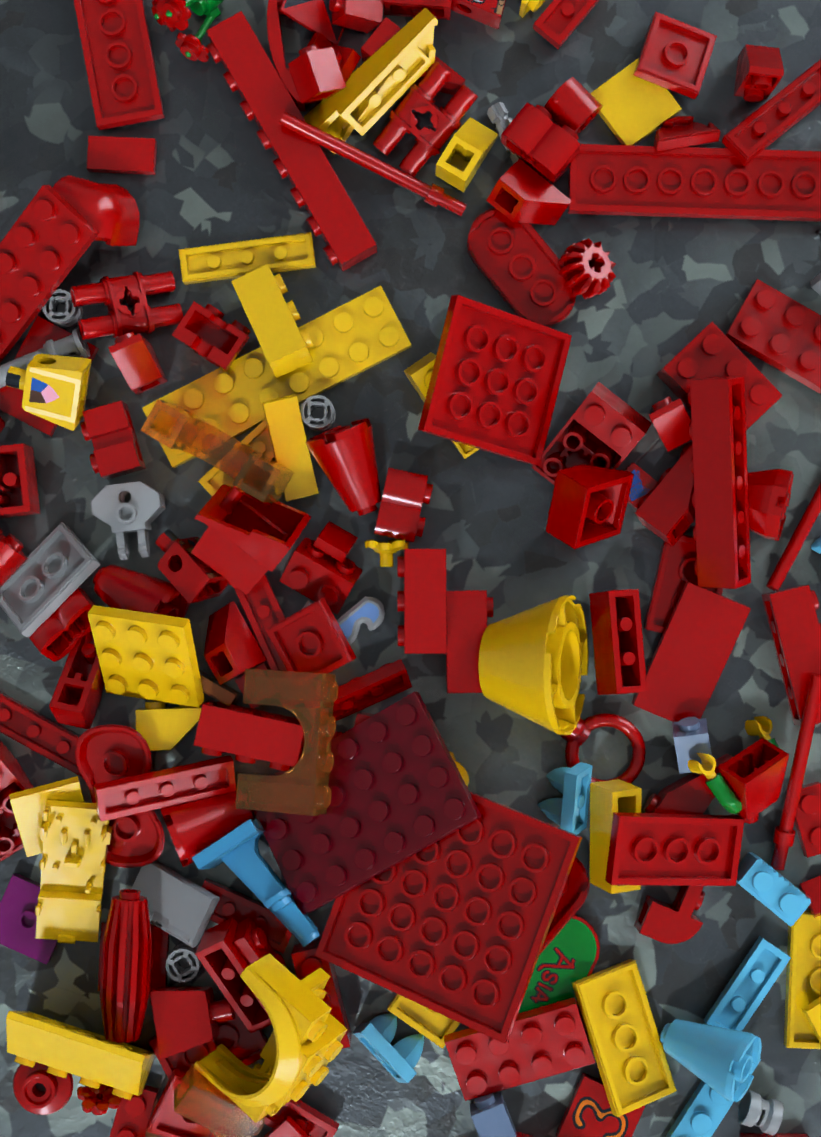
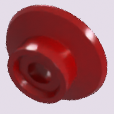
(41, 1102)

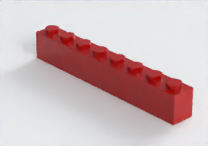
(297, 157)

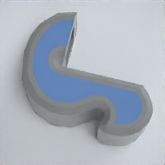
(367, 611)

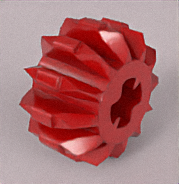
(586, 268)

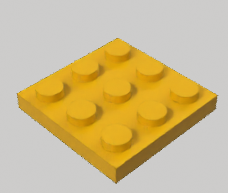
(147, 655)

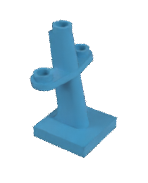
(241, 854)

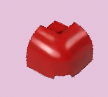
(105, 207)

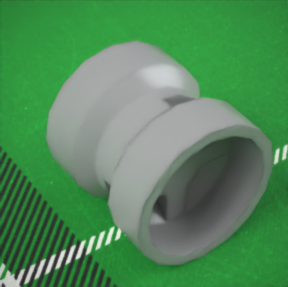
(66, 314)
(321, 418)
(186, 958)
(760, 1112)

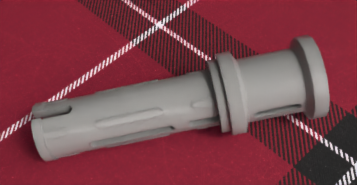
(67, 346)

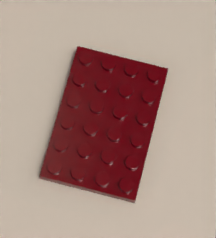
(388, 801)

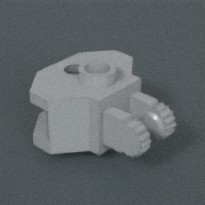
(129, 517)

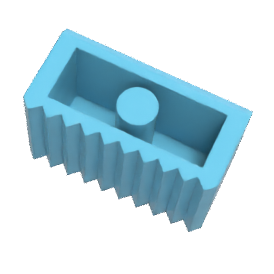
(771, 888)

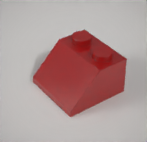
(588, 504)

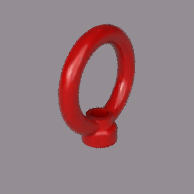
(583, 731)

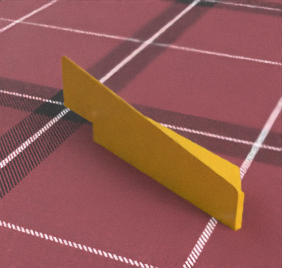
(378, 81)

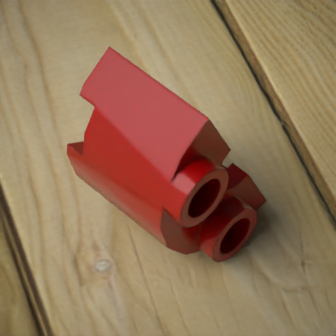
(211, 336)

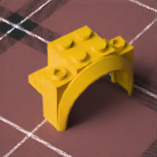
(296, 1051)

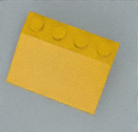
(77, 1052)

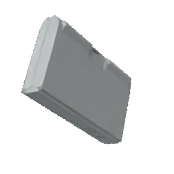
(176, 902)

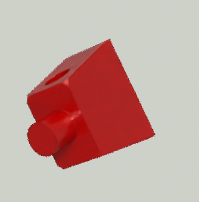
(187, 1017)

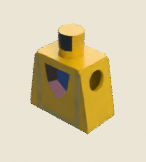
(53, 387)

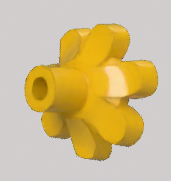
(386, 549)

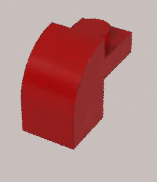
(671, 922)

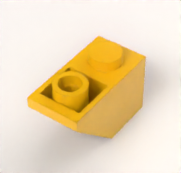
(465, 154)
(165, 726)

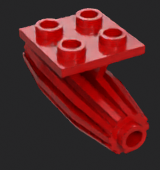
(129, 965)

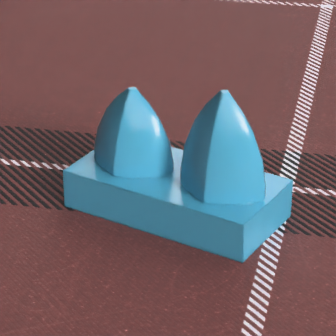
(572, 808)
(396, 1059)

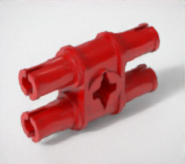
(444, 120)
(134, 290)

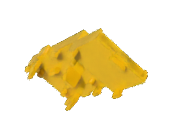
(71, 872)

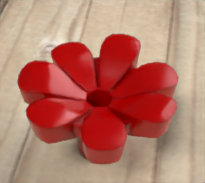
(98, 1099)

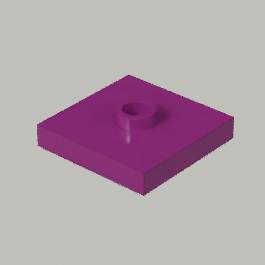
(19, 920)

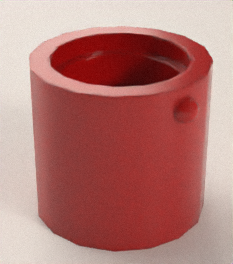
(573, 106)

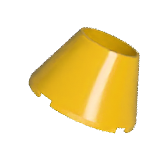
(537, 663)

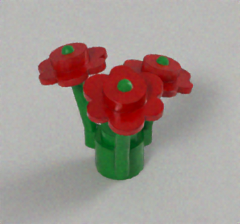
(176, 15)

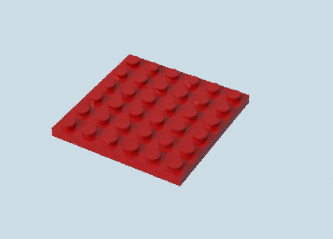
(459, 918)

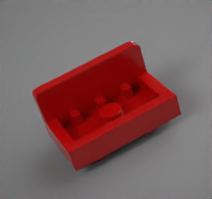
(320, 575)

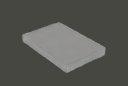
(46, 579)

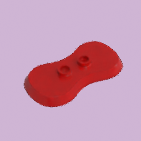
(113, 754)

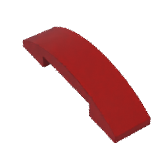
(277, 50)

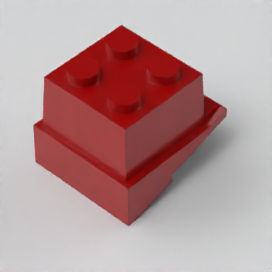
(246, 535)

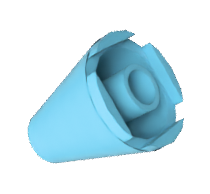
(714, 1055)

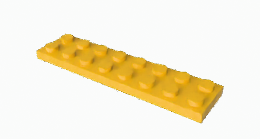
(344, 345)

